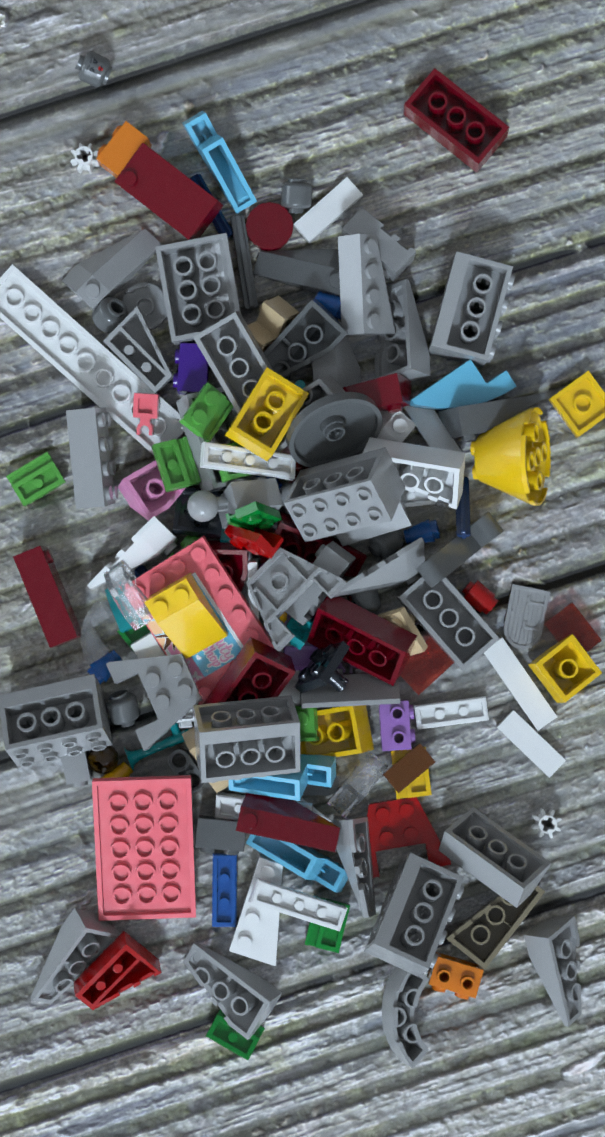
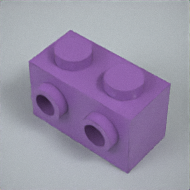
(395, 726)

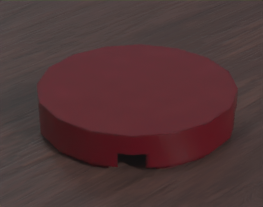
(269, 226)

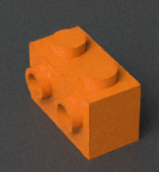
(121, 148)
(456, 976)

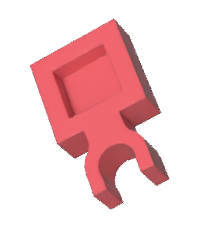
(146, 408)

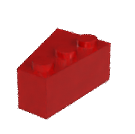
(115, 970)

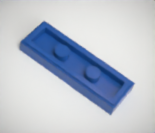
(224, 890)

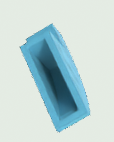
(219, 161)
(462, 388)
(314, 770)
(302, 861)

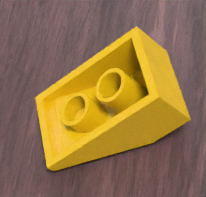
(267, 414)
(186, 616)
(341, 732)

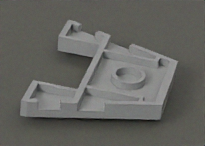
(281, 584)
(167, 686)

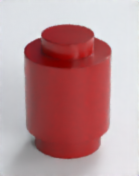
(479, 597)

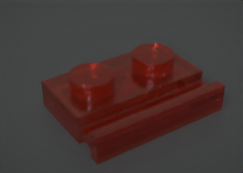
(569, 622)
(426, 667)

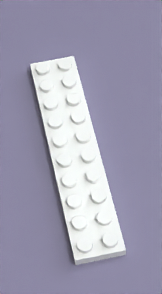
(81, 357)

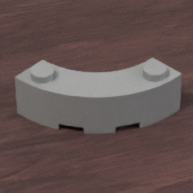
(398, 1007)

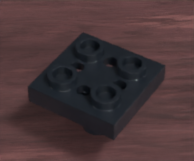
(185, 524)
(323, 669)

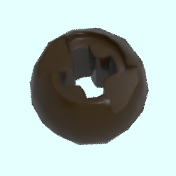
(104, 760)

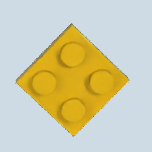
(580, 404)

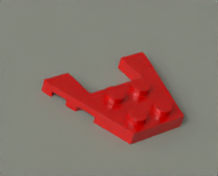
(401, 824)

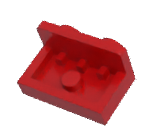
(256, 542)

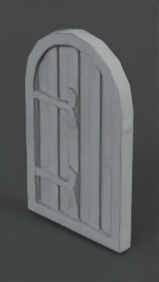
(525, 616)

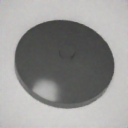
(333, 428)

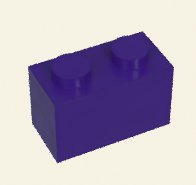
(192, 369)

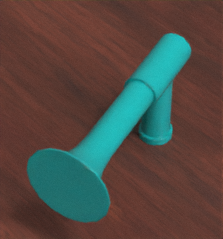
(175, 739)

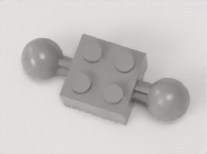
(204, 505)

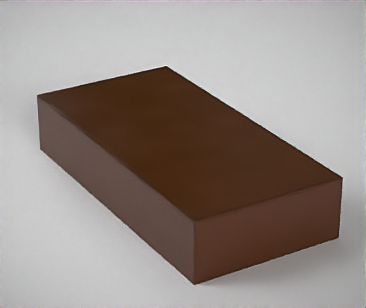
(409, 767)

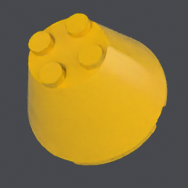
(515, 457)

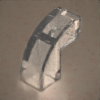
(126, 594)
(91, 640)
(357, 784)

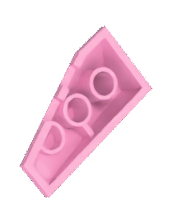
(146, 491)

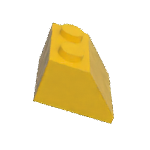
(565, 669)

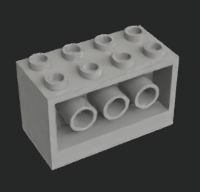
(459, 298)
(345, 495)
(55, 721)
(247, 739)
(416, 910)

